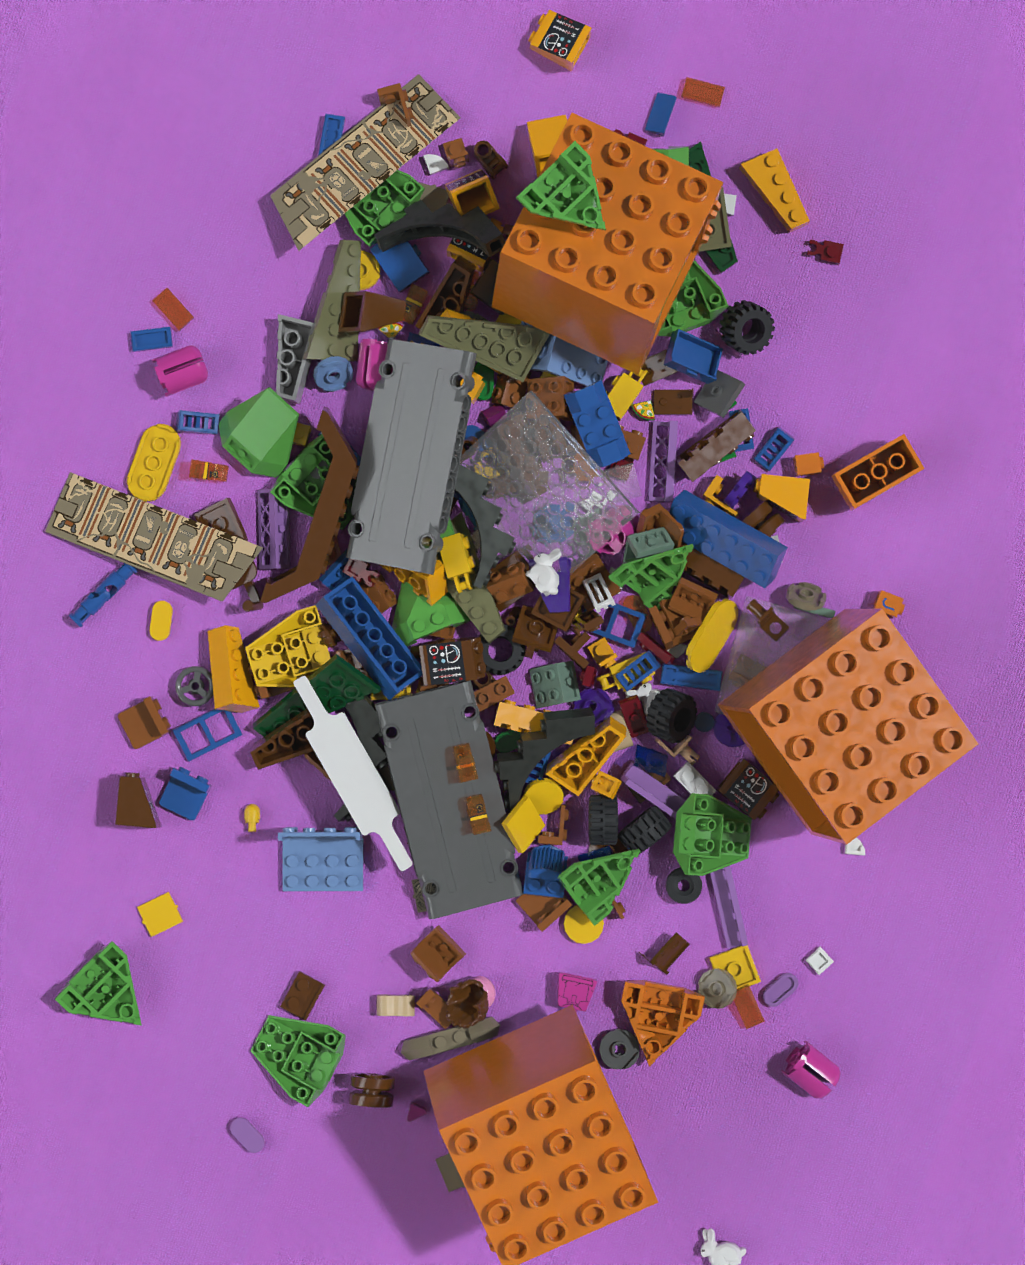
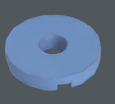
(328, 366)

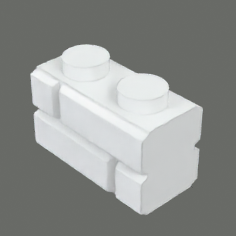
(693, 780)

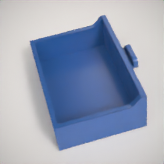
(401, 264)
(693, 356)

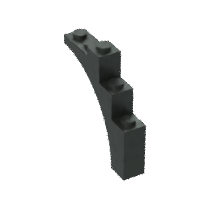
(444, 222)
(492, 540)
(368, 730)
(556, 730)

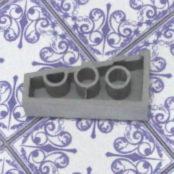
(292, 369)

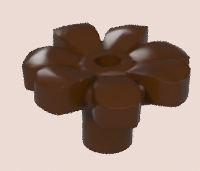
(329, 634)

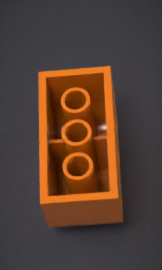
(877, 472)

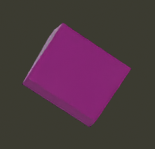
(494, 414)
(415, 1111)

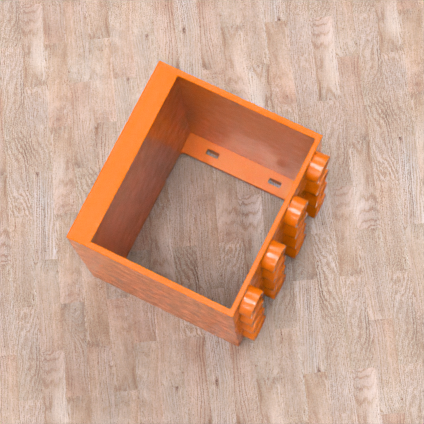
(618, 283)
(848, 724)
(538, 1138)

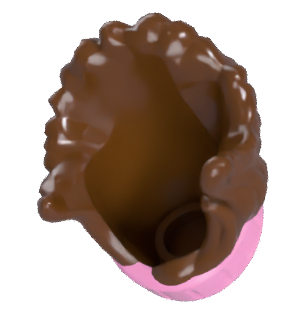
(470, 1001)

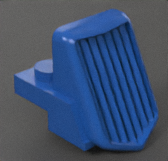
(542, 869)

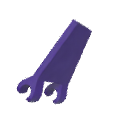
(560, 601)

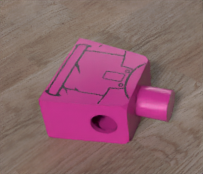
(575, 991)

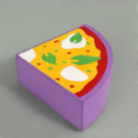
(391, 331)

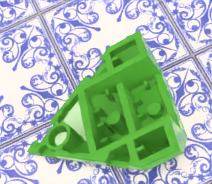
(566, 191)
(653, 575)
(418, 619)
(597, 882)
(103, 988)

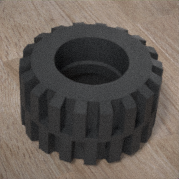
(757, 336)
(512, 662)
(671, 715)
(603, 820)
(645, 830)

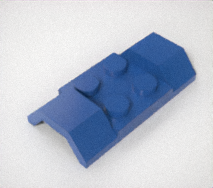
(597, 424)

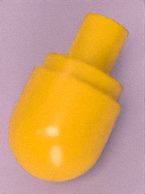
(252, 816)

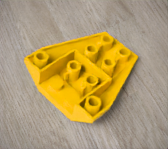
(288, 650)

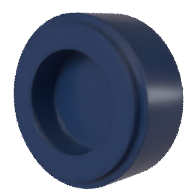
(704, 722)

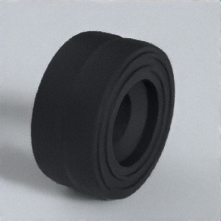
(679, 896)

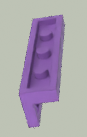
(670, 464)
(277, 529)
(652, 790)
(728, 907)

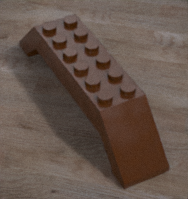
(326, 516)

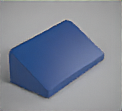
(660, 113)

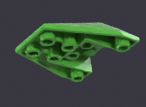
(384, 205)
(696, 303)
(260, 433)
(299, 489)
(710, 835)
(299, 1055)

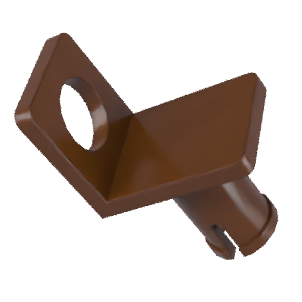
(766, 619)

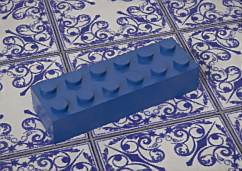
(728, 539)
(370, 638)

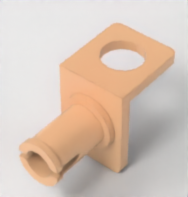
(681, 748)

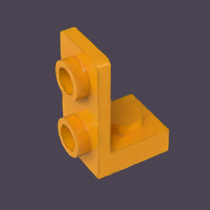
(714, 488)
(602, 653)
(605, 784)

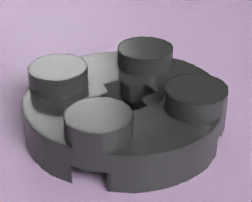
(618, 1037)

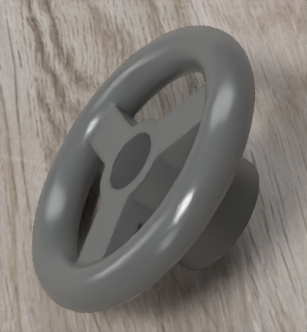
(180, 691)

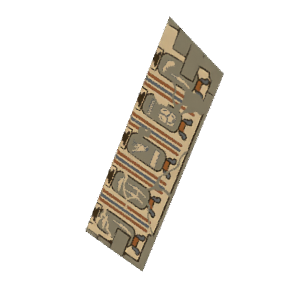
(361, 161)
(150, 537)

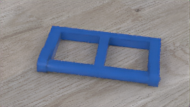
(642, 616)
(201, 719)

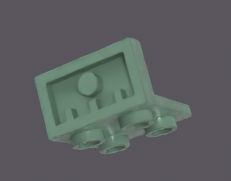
(647, 543)
(554, 684)

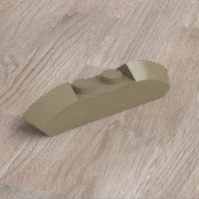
(449, 1039)

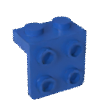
(185, 793)

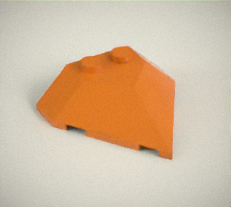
(660, 1013)

